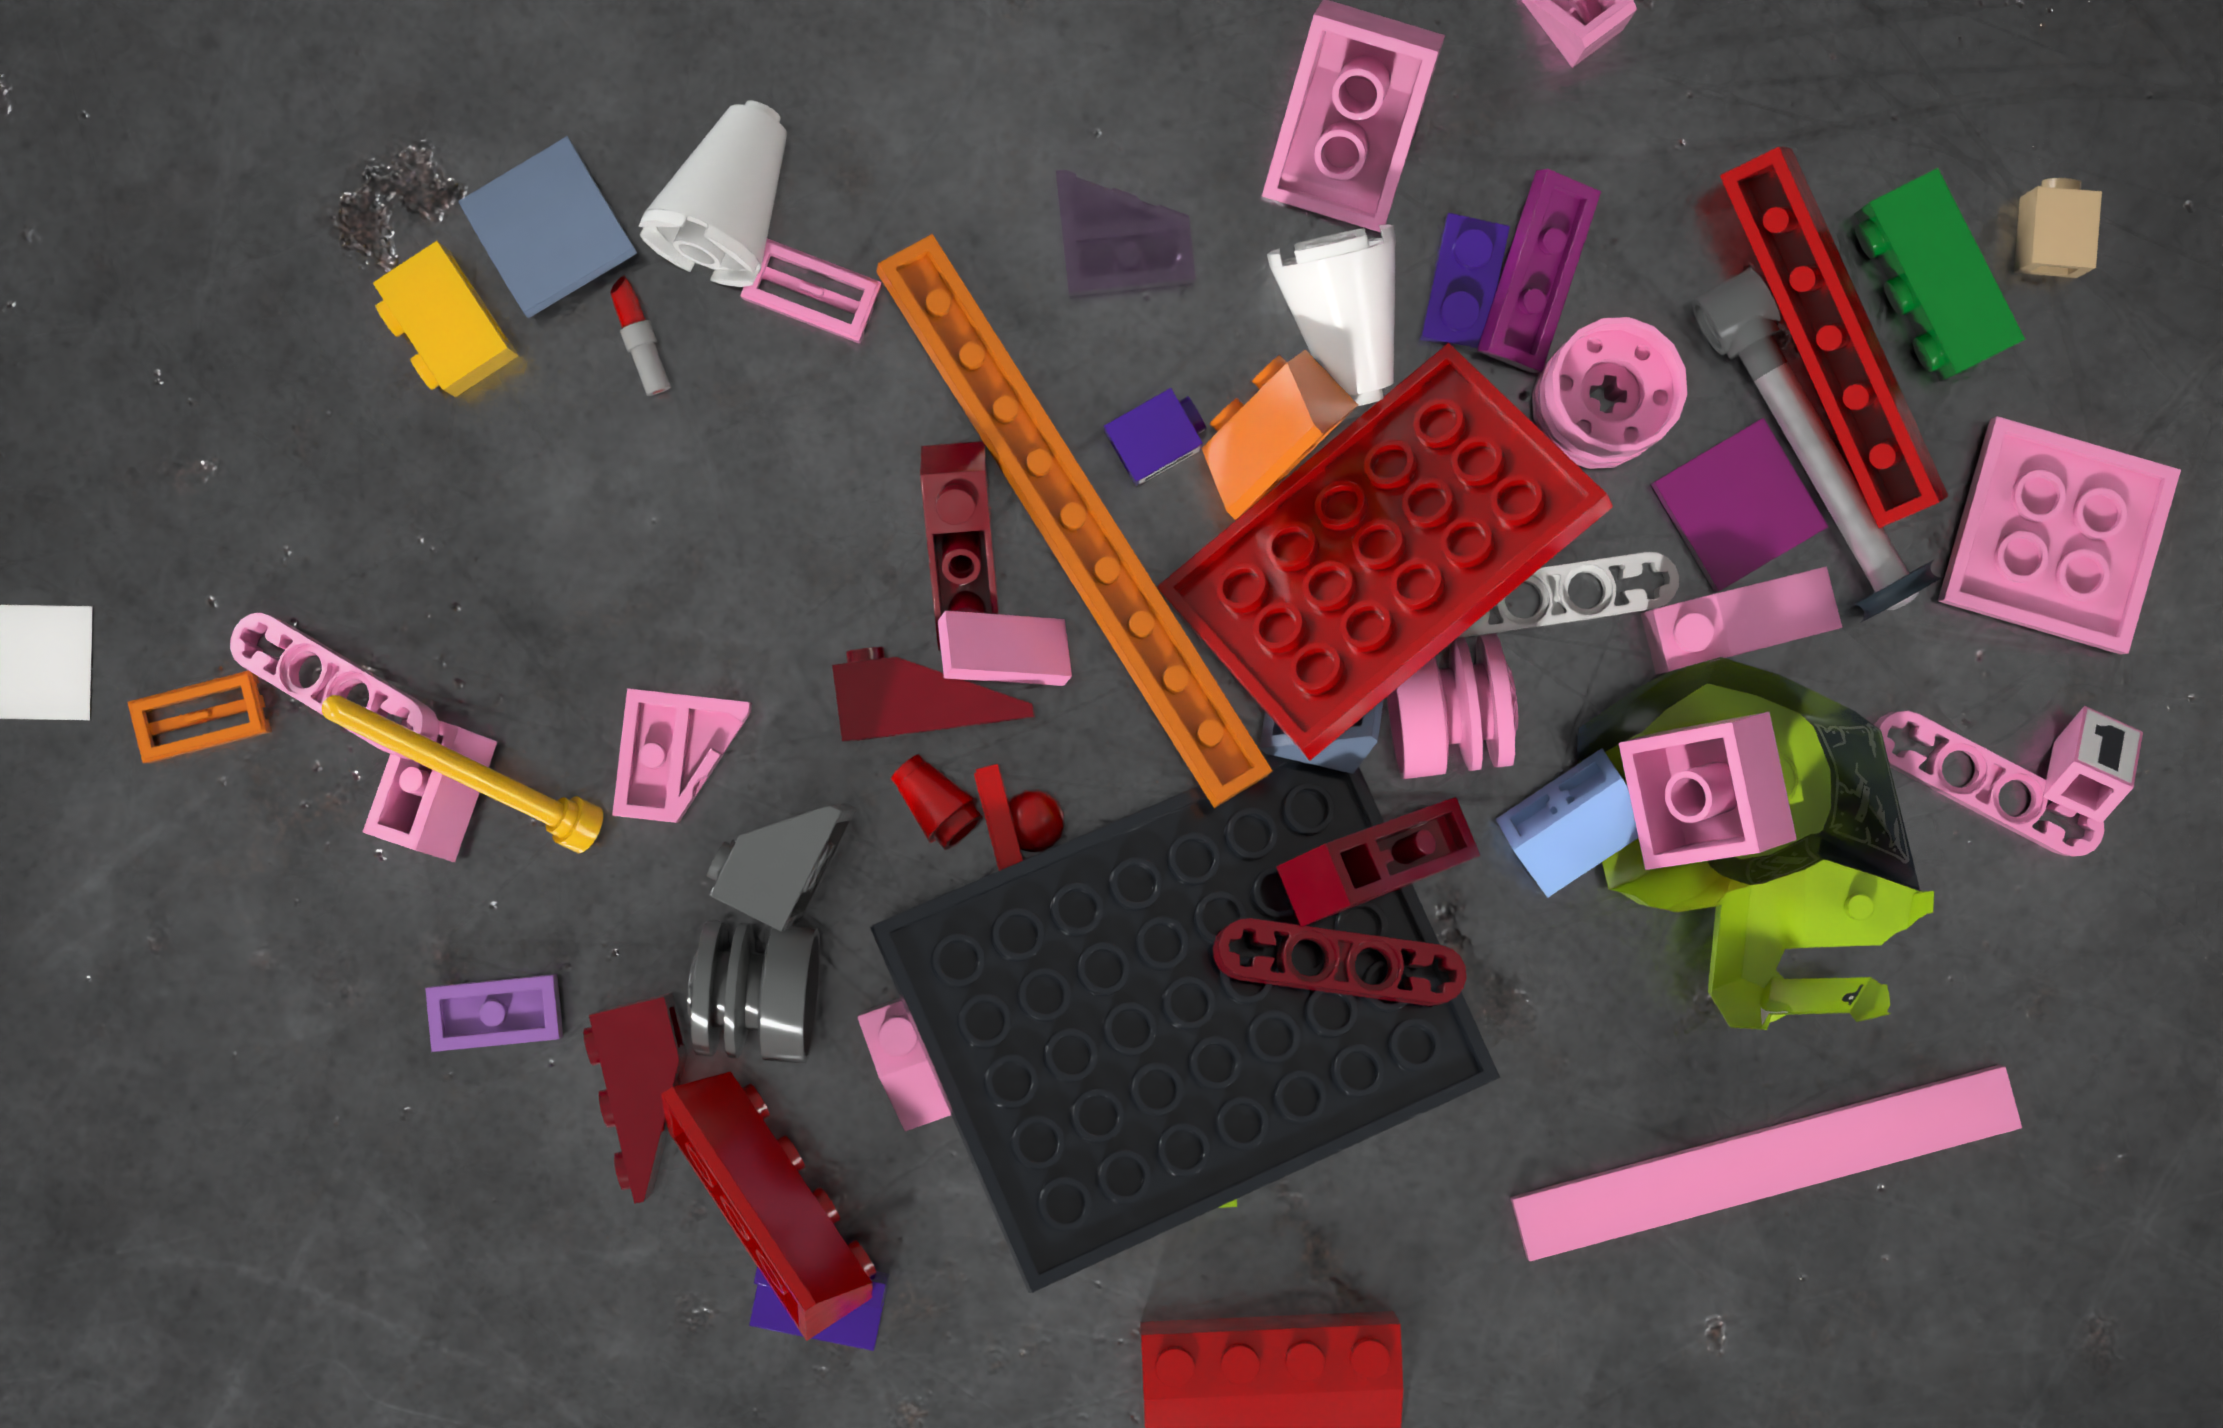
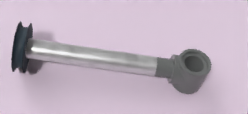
(1741, 321)

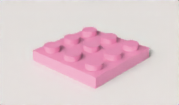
(2059, 535)

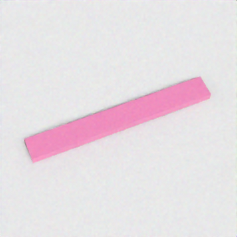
(1766, 1162)

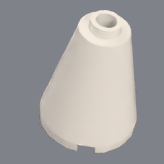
(722, 198)
(1345, 306)

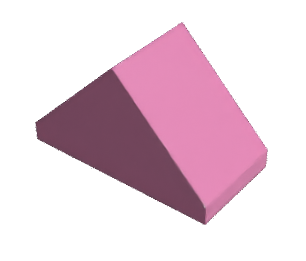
(1581, 25)

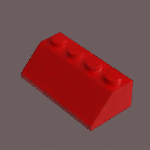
(767, 1200)
(1274, 1372)

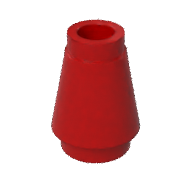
(937, 803)

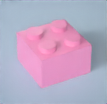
(1707, 791)

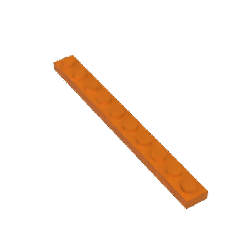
(1073, 521)

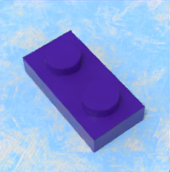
(1464, 281)

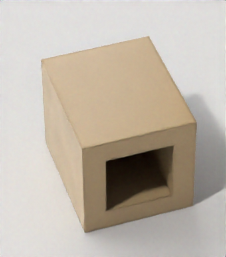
(2058, 229)

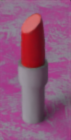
(639, 337)

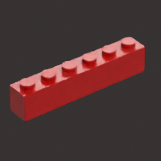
(1834, 336)

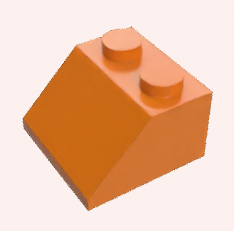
(1273, 430)

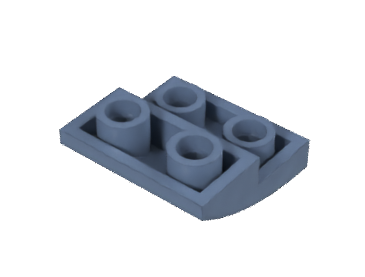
(547, 227)

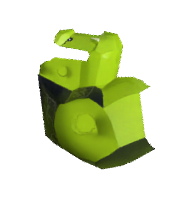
(1832, 887)

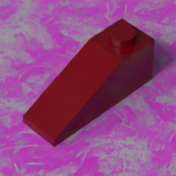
(901, 698)
(1377, 861)

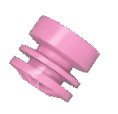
(1637, 372)
(1455, 708)

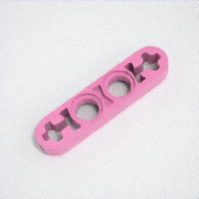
(337, 674)
(1984, 788)

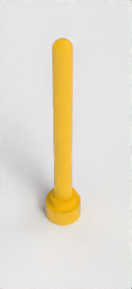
(570, 821)

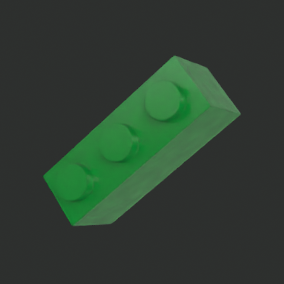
(1937, 276)

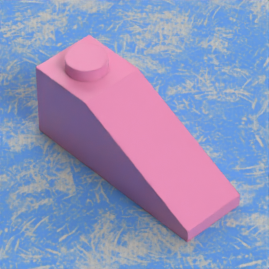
(1741, 620)

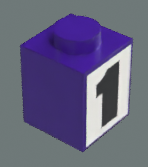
(1156, 435)

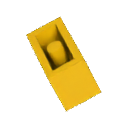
(444, 321)

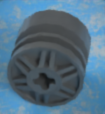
(755, 991)

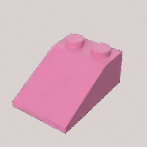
(1352, 114)

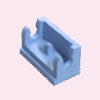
(1571, 823)

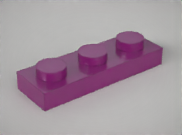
(1539, 270)

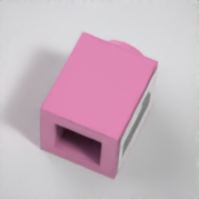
(2093, 764)

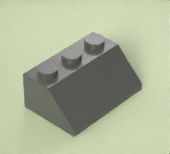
(780, 865)

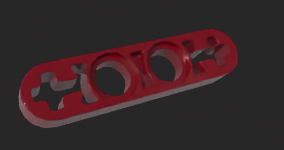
(1339, 966)

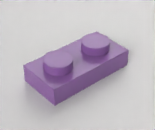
(494, 1012)

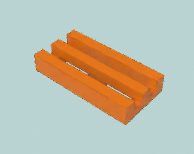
(252, 703)

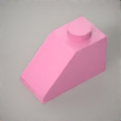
(902, 1065)

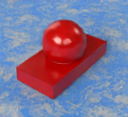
(1025, 822)

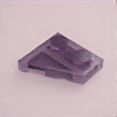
(1120, 240)

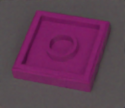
(1739, 505)

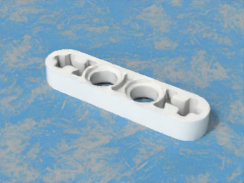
(1558, 608)

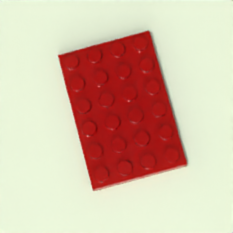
(1383, 549)

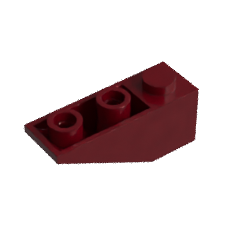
(959, 528)
(640, 1059)

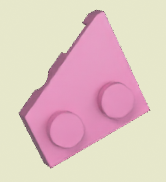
(671, 750)

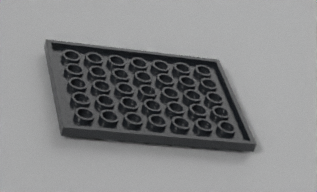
(1112, 1060)

